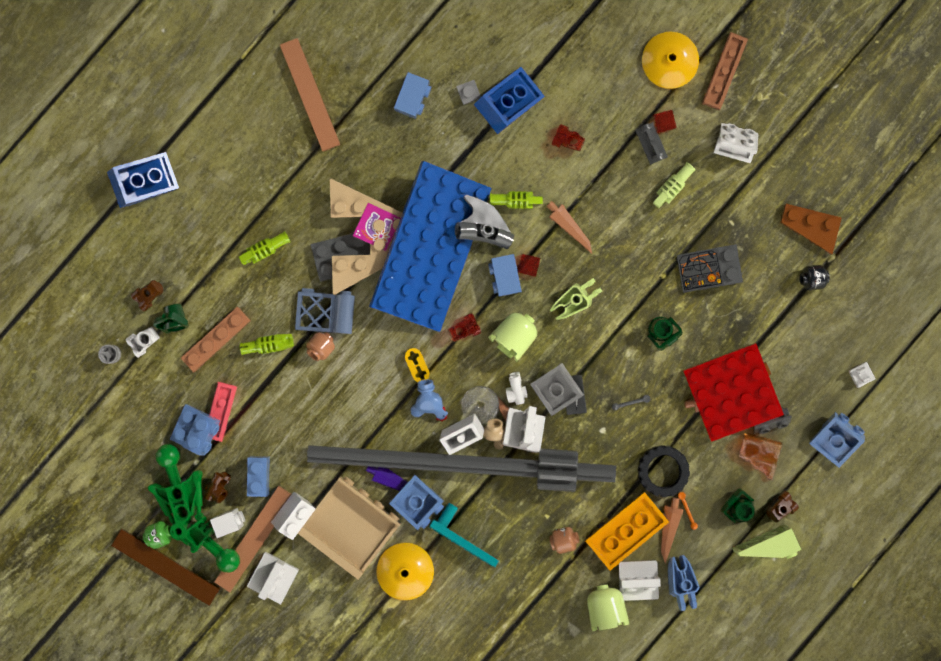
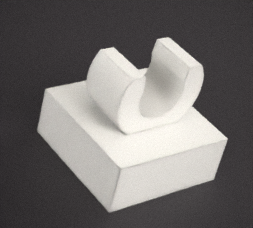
(861, 374)

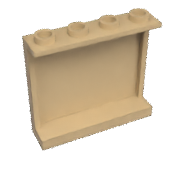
(350, 527)

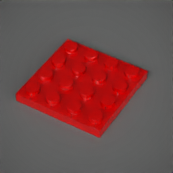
(733, 392)

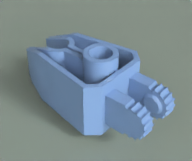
(682, 582)

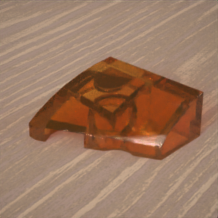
(761, 453)

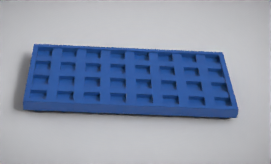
(425, 253)

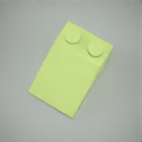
(775, 543)

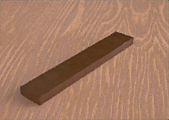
(165, 567)

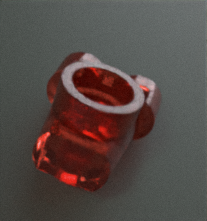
(565, 136)
(468, 327)

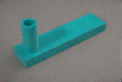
(440, 527)

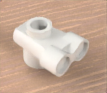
(140, 343)
(516, 392)

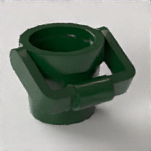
(173, 319)
(661, 330)
(739, 507)

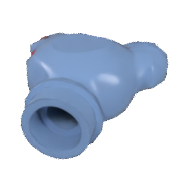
(428, 401)

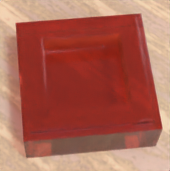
(664, 121)

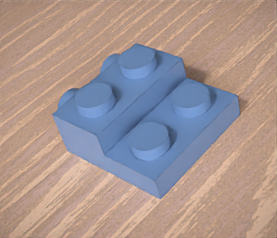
(195, 430)
(838, 439)
(417, 503)

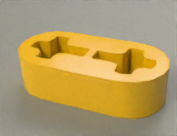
(421, 362)

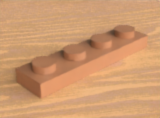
(215, 339)

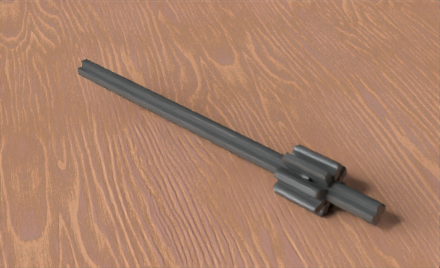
(555, 468)

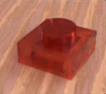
(528, 265)

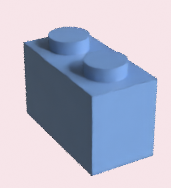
(412, 95)
(505, 275)
(258, 476)

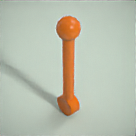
(681, 495)

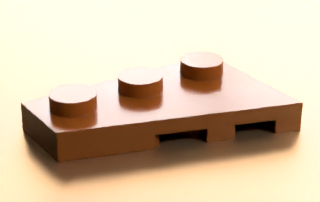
(813, 225)

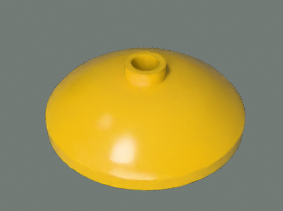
(661, 69)
(410, 558)

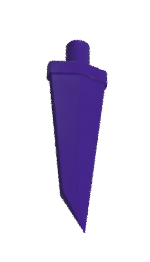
(387, 477)

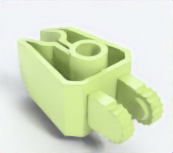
(577, 297)

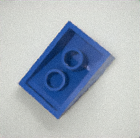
(509, 100)
(142, 179)

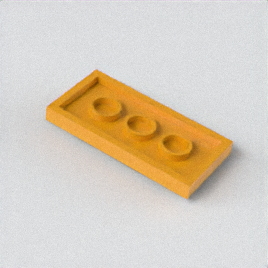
(627, 531)

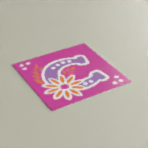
(366, 231)

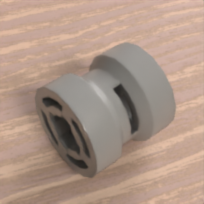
(105, 354)

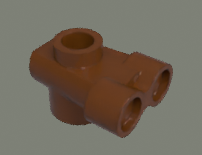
(147, 294)
(215, 489)
(782, 507)

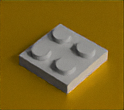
(557, 389)

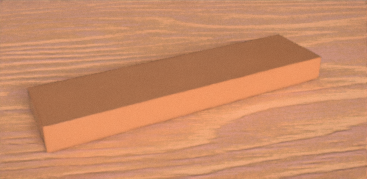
(724, 71)

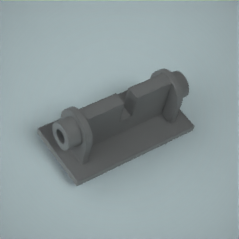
(651, 143)
(780, 422)

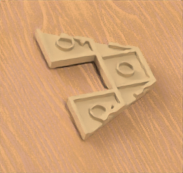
(353, 268)

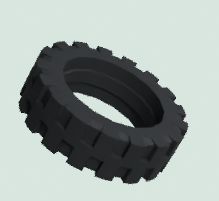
(683, 468)

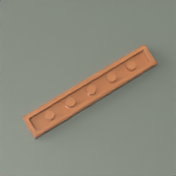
(310, 94)
(254, 538)

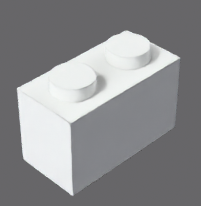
(461, 434)
(293, 515)
(227, 522)

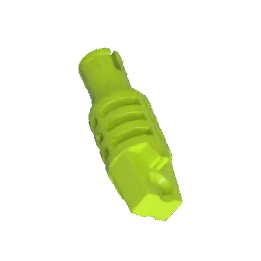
(516, 199)
(264, 248)
(268, 344)

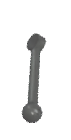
(646, 398)

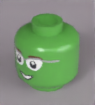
(157, 535)

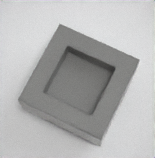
(468, 92)

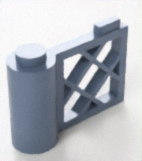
(340, 311)

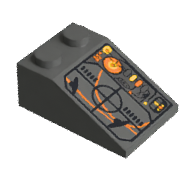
(709, 268)

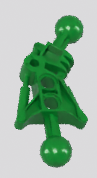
(191, 499)

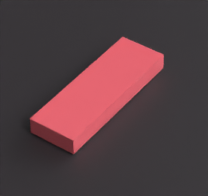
(222, 407)

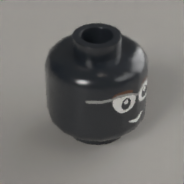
(814, 277)

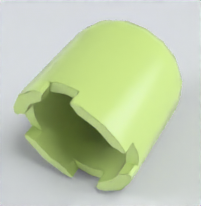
(515, 335)
(606, 608)

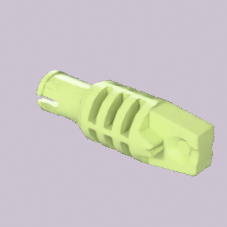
(673, 185)

